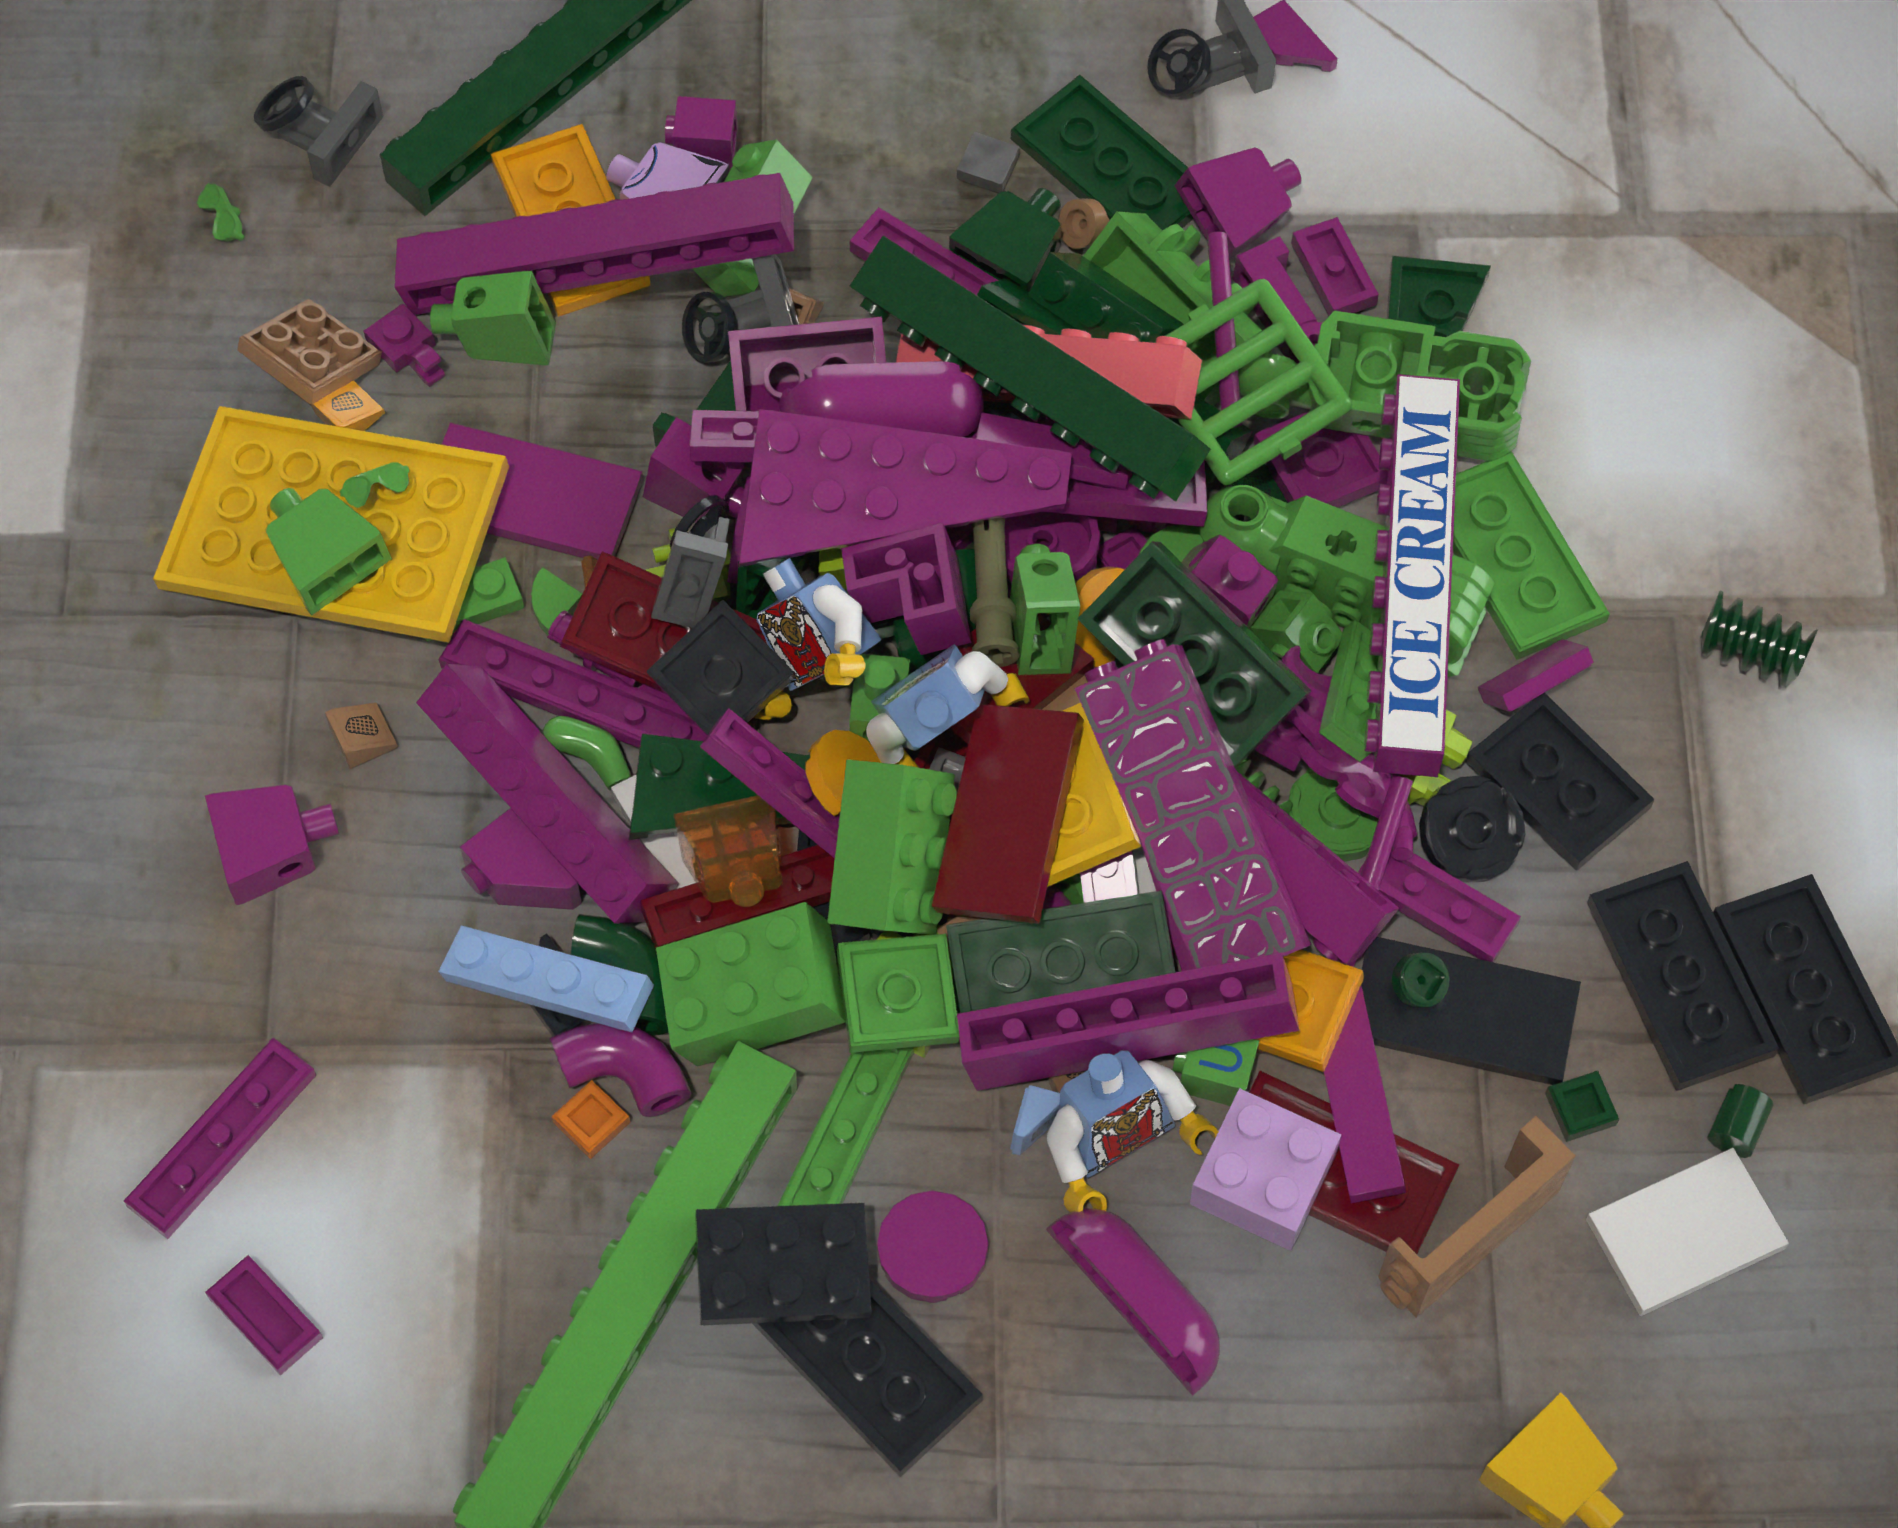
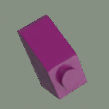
(517, 867)

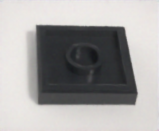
(721, 668)

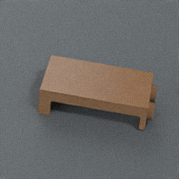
(1540, 1167)

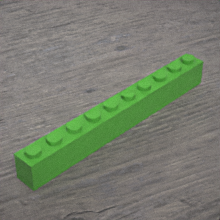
(630, 1297)

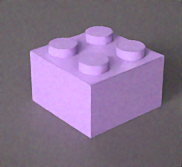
(1265, 1169)

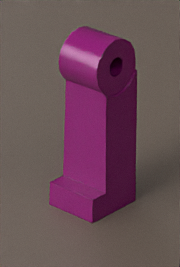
(1269, 263)

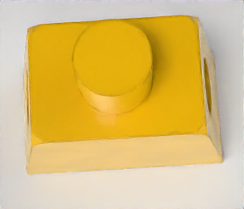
(1555, 1471)

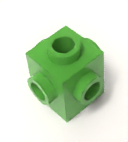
(1301, 621)

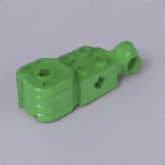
(1370, 353)
(1332, 556)

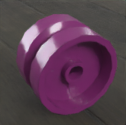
(1060, 533)

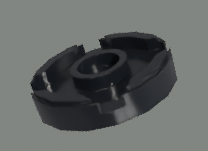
(1472, 828)

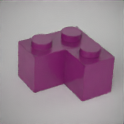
(911, 577)

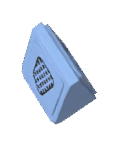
(1034, 1117)

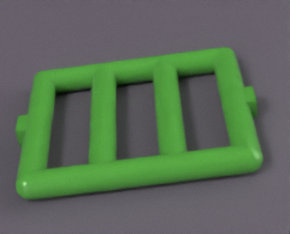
(1310, 368)

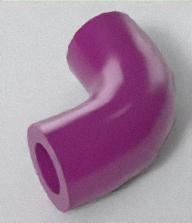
(632, 1057)

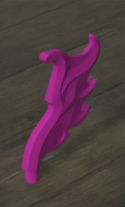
(1356, 779)

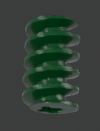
(1756, 640)

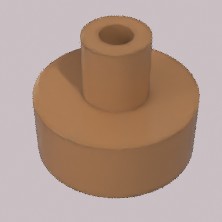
(1082, 222)

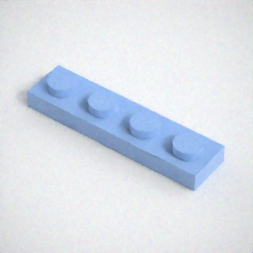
(546, 978)

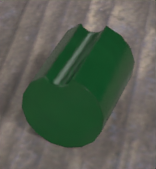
(1741, 1120)

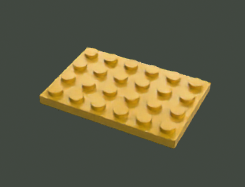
(429, 529)

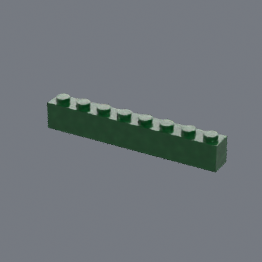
(516, 95)
(1030, 369)

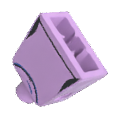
(664, 170)

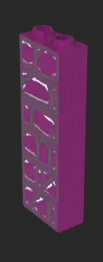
(1190, 808)

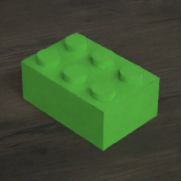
(890, 846)
(751, 984)

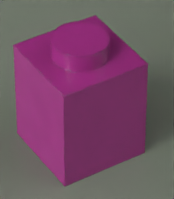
(704, 127)

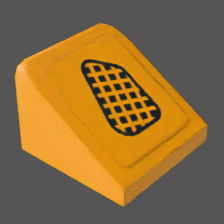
(348, 408)

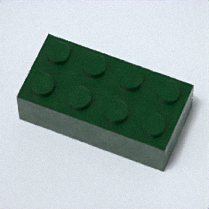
(1236, 671)

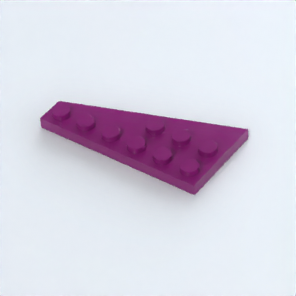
(855, 482)

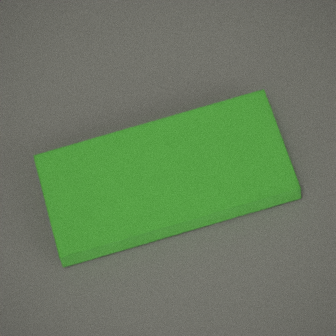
(1537, 578)

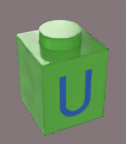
(1217, 1071)

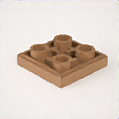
(309, 351)

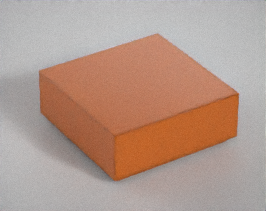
(591, 1119)

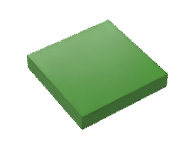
(897, 993)

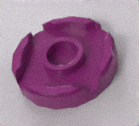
(932, 1246)

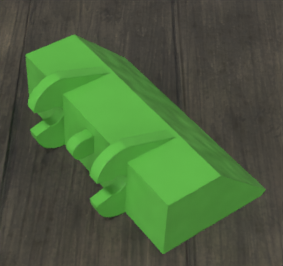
(1160, 270)

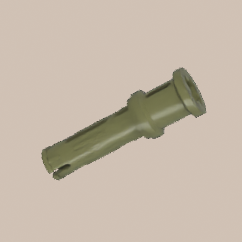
(993, 609)

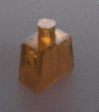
(732, 849)

